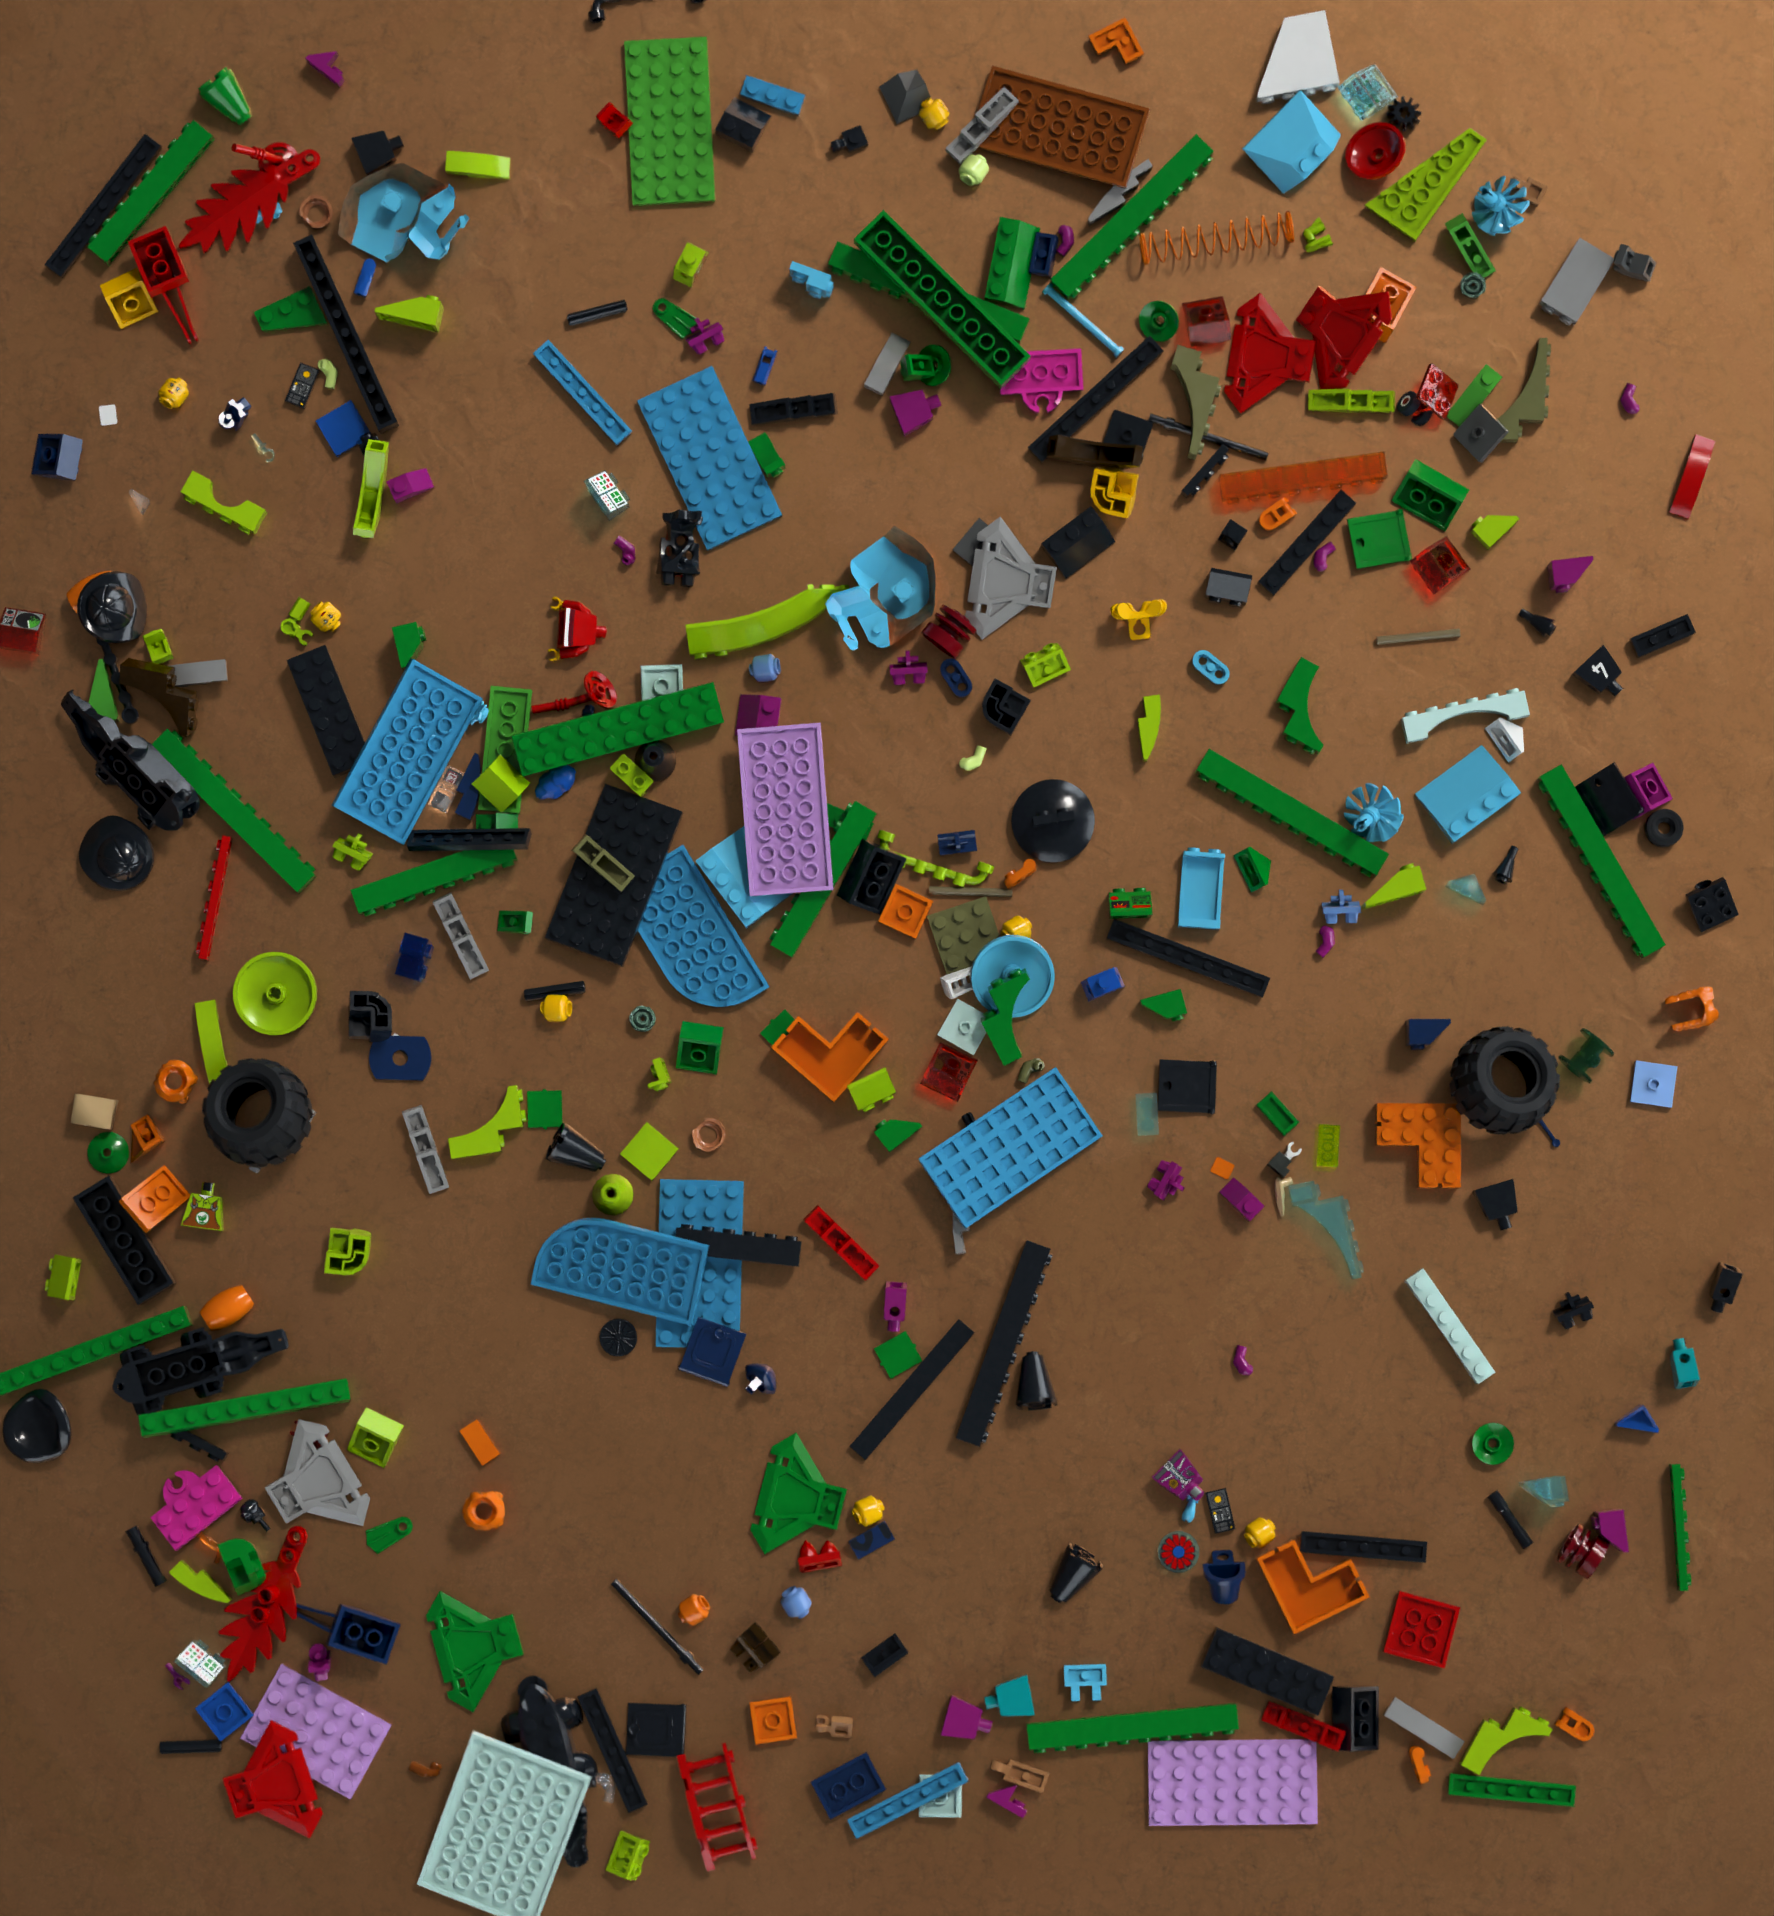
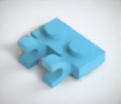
(1085, 1675)

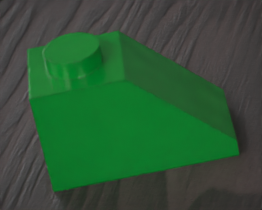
(917, 367)
(1167, 1005)
(895, 1132)

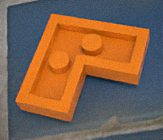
(1120, 36)

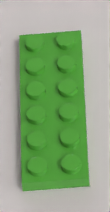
(507, 716)

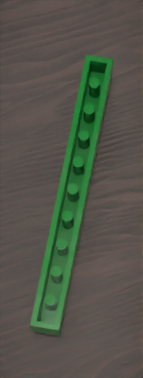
(1132, 217)
(861, 269)
(234, 812)
(1291, 813)
(1601, 861)
(94, 1350)
(244, 1408)
(1132, 1726)

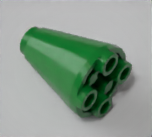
(226, 96)

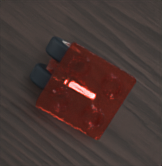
(1434, 396)

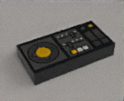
(302, 385)
(1220, 1510)

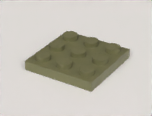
(962, 933)

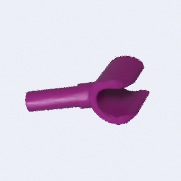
(177, 1678)

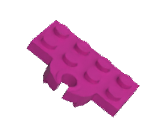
(1047, 376)
(194, 1505)

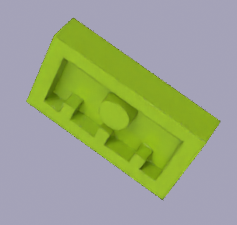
(1045, 664)
(632, 775)
(659, 1071)
(628, 1856)

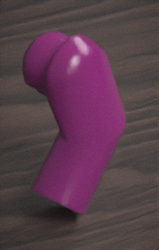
(1068, 239)
(1628, 401)
(628, 550)
(1321, 555)
(1328, 940)
(1240, 1362)

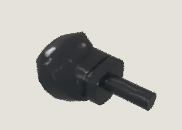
(252, 1512)

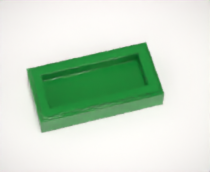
(1277, 1113)

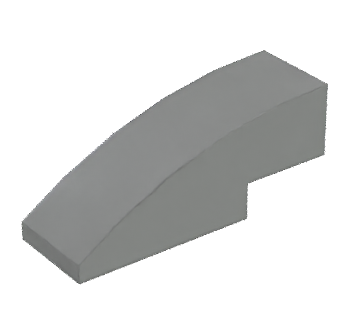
(886, 364)

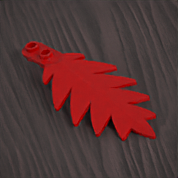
(244, 201)
(265, 1608)

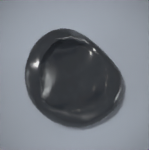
(113, 607)
(116, 854)
(37, 1427)

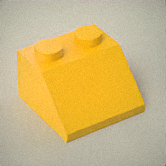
(128, 298)

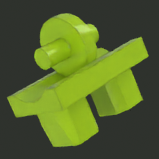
(354, 848)

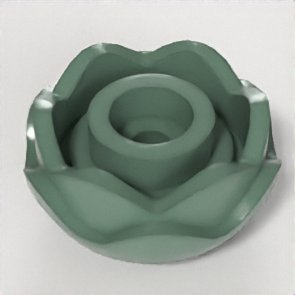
(1473, 291)
(635, 1018)

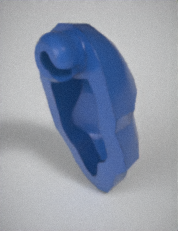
(555, 782)

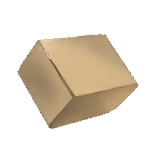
(94, 1111)

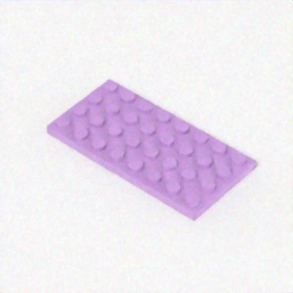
(785, 809)
(1232, 1782)

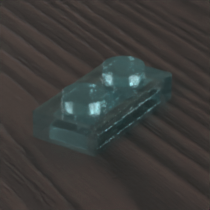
(1147, 1114)

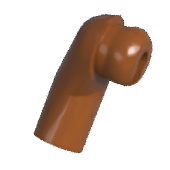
(423, 1771)

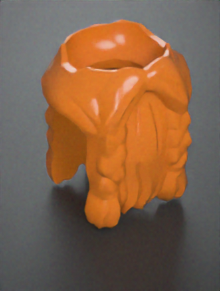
(1709, 1015)
(188, 1077)
(494, 1500)

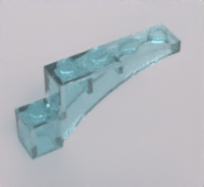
(1333, 1217)

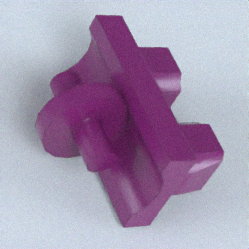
(713, 331)
(917, 669)
(1169, 1182)
(319, 1661)

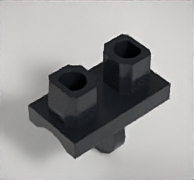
(1571, 1307)

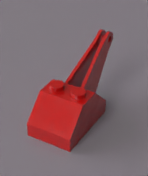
(162, 269)

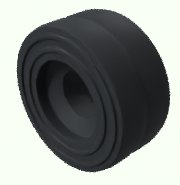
(1672, 819)

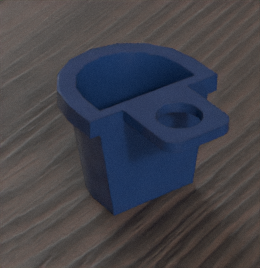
(1224, 1577)

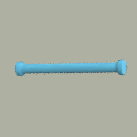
(1083, 320)

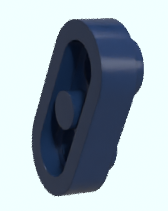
(956, 678)

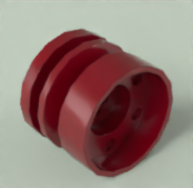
(947, 633)
(1585, 1552)

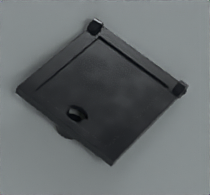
(1612, 801)
(1191, 1086)
(660, 1729)

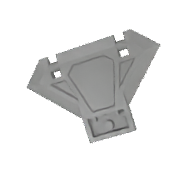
(1005, 580)
(318, 1480)

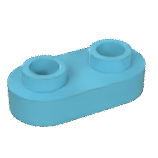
(1211, 666)

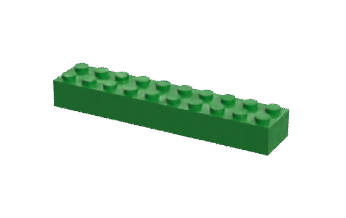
(942, 299)
(617, 728)

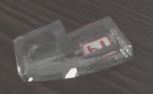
(446, 789)

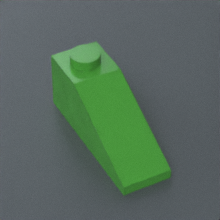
(1470, 246)
(1474, 395)
(101, 693)

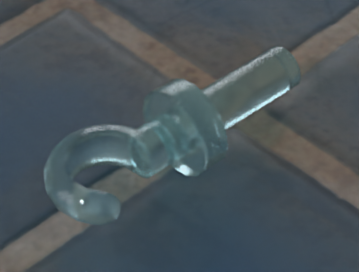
(262, 447)

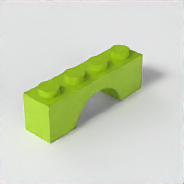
(246, 515)

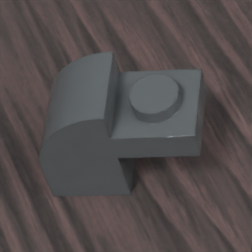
(1633, 264)

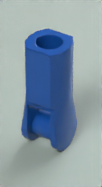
(365, 278)
(763, 369)

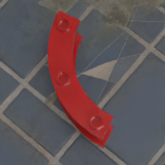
(699, 1812)

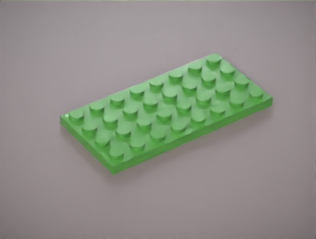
(670, 121)

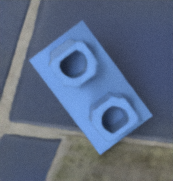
(1339, 905)

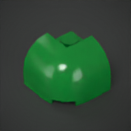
(242, 1565)

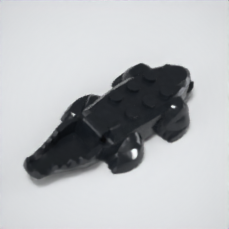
(545, 1730)

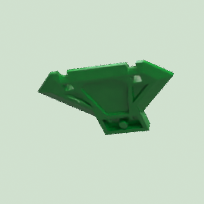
(794, 1497)
(470, 1647)

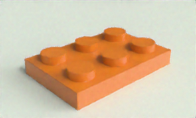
(154, 1198)

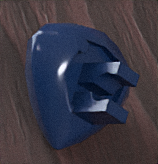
(761, 1378)

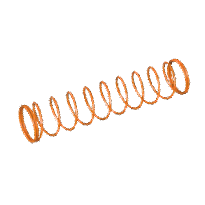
(1289, 226)

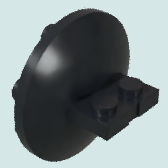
(1053, 821)

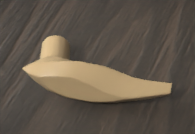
(1279, 1192)

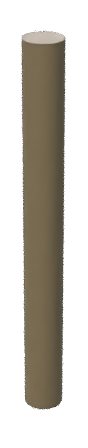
(1418, 636)
(968, 891)

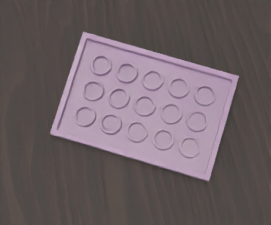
(333, 1732)

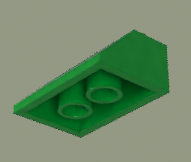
(1430, 495)

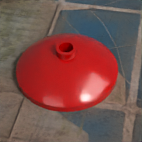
(1371, 143)

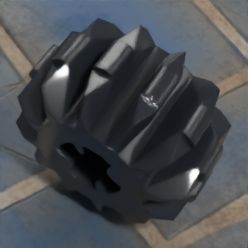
(1411, 111)

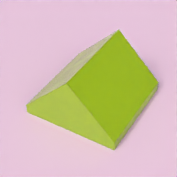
(500, 783)

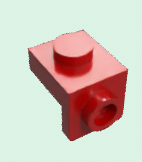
(613, 120)

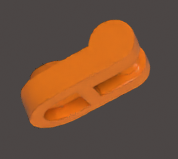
(1271, 519)
(1014, 877)
(1581, 1730)
(1421, 1771)

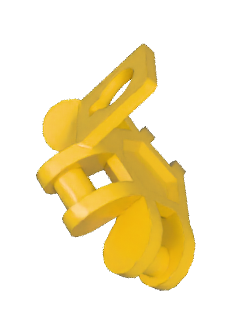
(1149, 609)

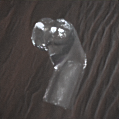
(608, 1784)

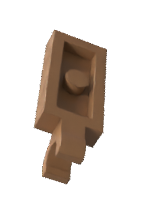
(1022, 1774)

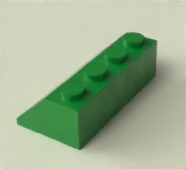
(1010, 263)

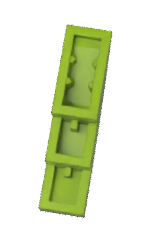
(1351, 401)

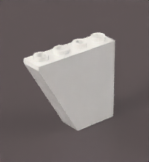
(1300, 59)

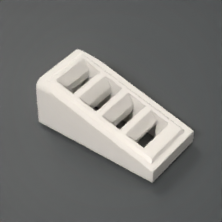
(953, 978)

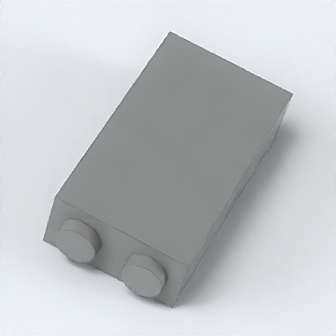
(1576, 282)

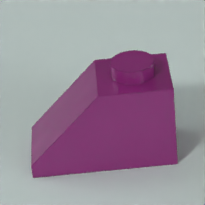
(410, 484)
(1241, 1199)

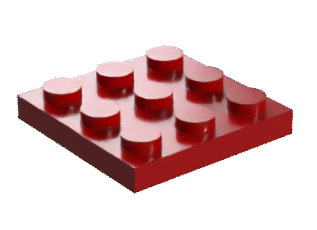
(1421, 1629)

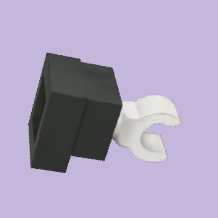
(1281, 1161)

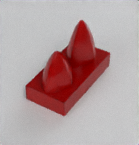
(811, 1561)

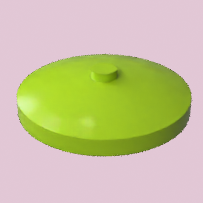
(275, 993)

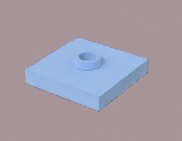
(1653, 1084)

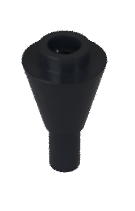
(1543, 625)
(1505, 870)

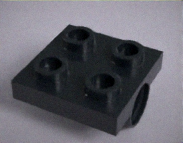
(1711, 903)

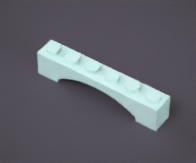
(1511, 705)
(1450, 1326)

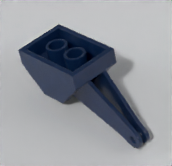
(357, 1631)

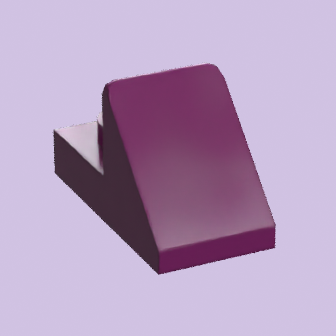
(322, 64)
(1002, 1797)

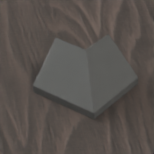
(905, 94)

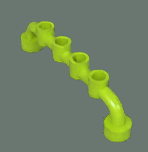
(938, 871)

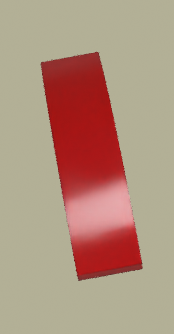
(1692, 476)
(1303, 1725)

